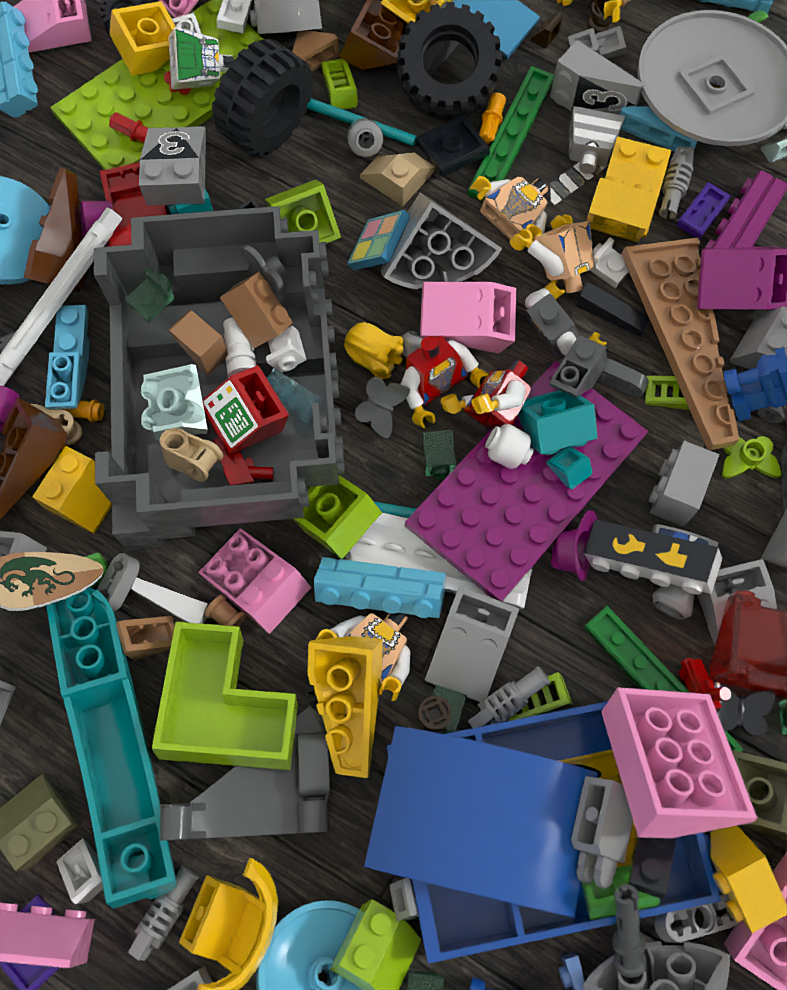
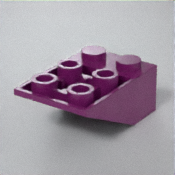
(743, 278)

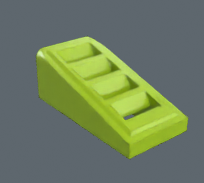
(340, 85)
(664, 401)
(564, 699)

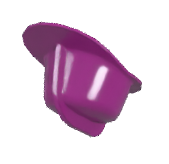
(570, 547)

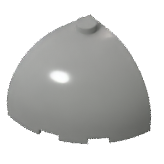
(285, 15)
(437, 248)
(668, 968)

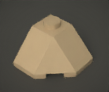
(398, 175)

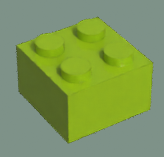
(338, 515)

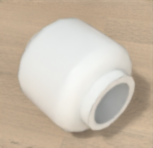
(509, 446)

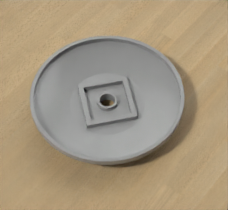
(719, 50)

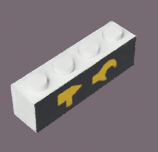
(653, 556)

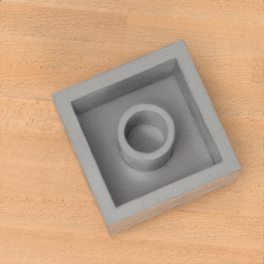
(682, 483)

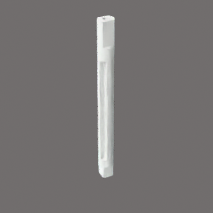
(56, 293)

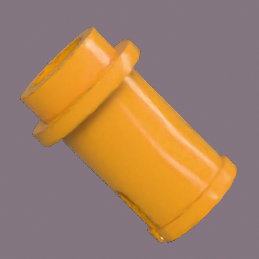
(91, 410)

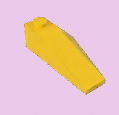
(347, 691)

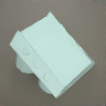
(173, 401)

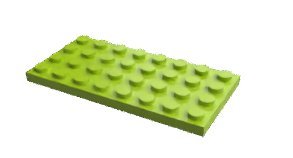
(143, 98)

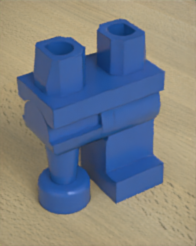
(760, 385)

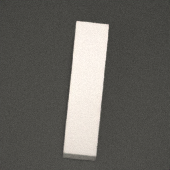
(179, 605)

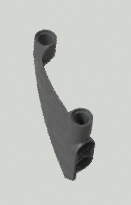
(261, 799)

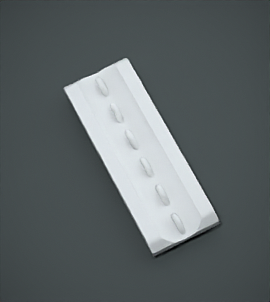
(395, 545)

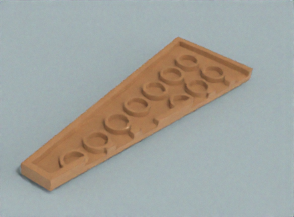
(668, 286)

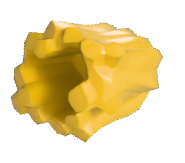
(374, 349)

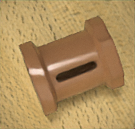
(224, 613)

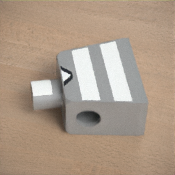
(592, 137)

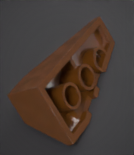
(373, 37)
(60, 232)
(28, 450)

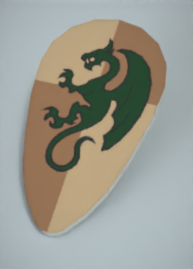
(43, 578)

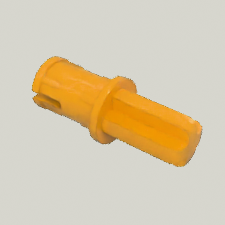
(492, 117)

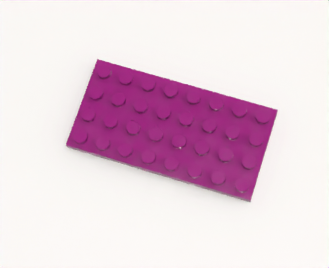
(503, 520)

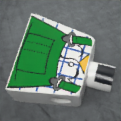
(195, 59)

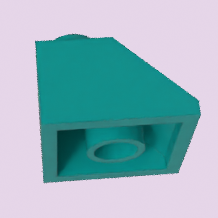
(558, 421)

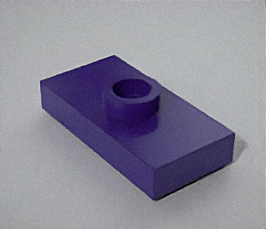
(703, 210)

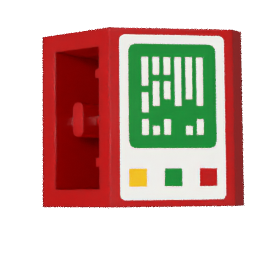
(245, 410)

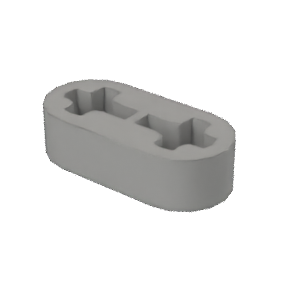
(119, 579)

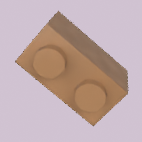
(256, 309)

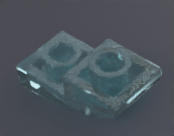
(293, 396)

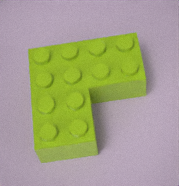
(211, 720)

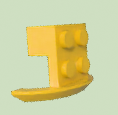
(233, 925)

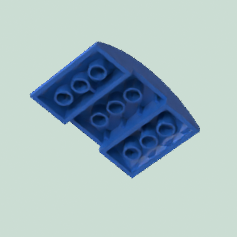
(479, 820)

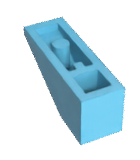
(647, 125)

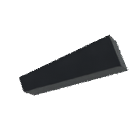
(612, 309)

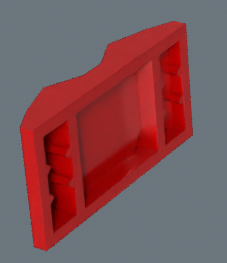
(123, 191)

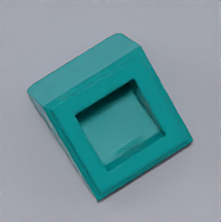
(571, 466)

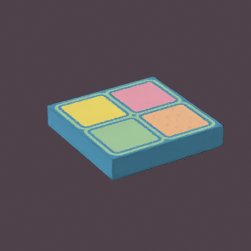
(378, 240)

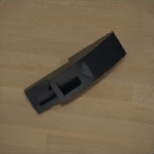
(652, 865)

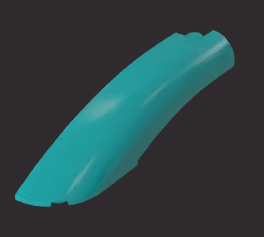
(110, 749)

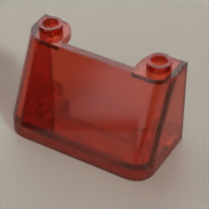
(751, 646)

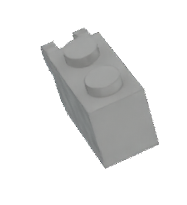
(601, 830)

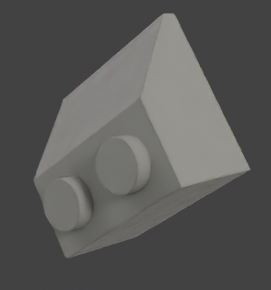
(763, 337)

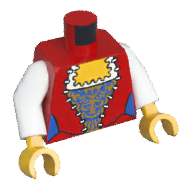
(435, 370)
(496, 399)

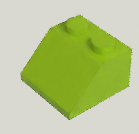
(307, 210)
(376, 949)

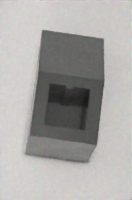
(580, 367)

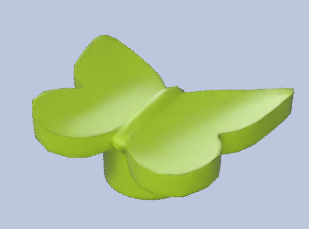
(751, 455)

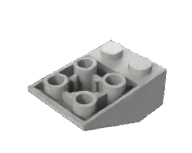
(746, 577)
(472, 644)

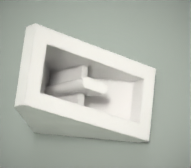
(81, 872)

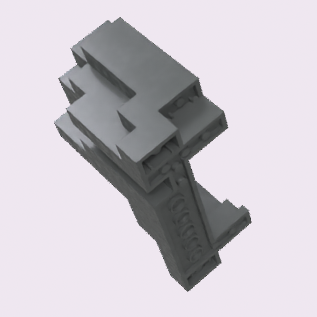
(203, 262)

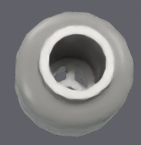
(366, 147)

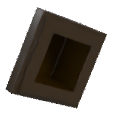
(548, 31)

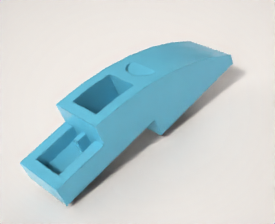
(69, 358)

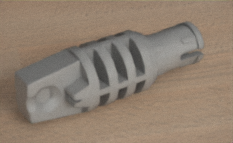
(676, 180)
(509, 699)
(162, 916)

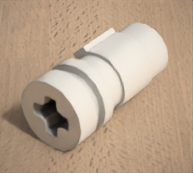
(238, 348)

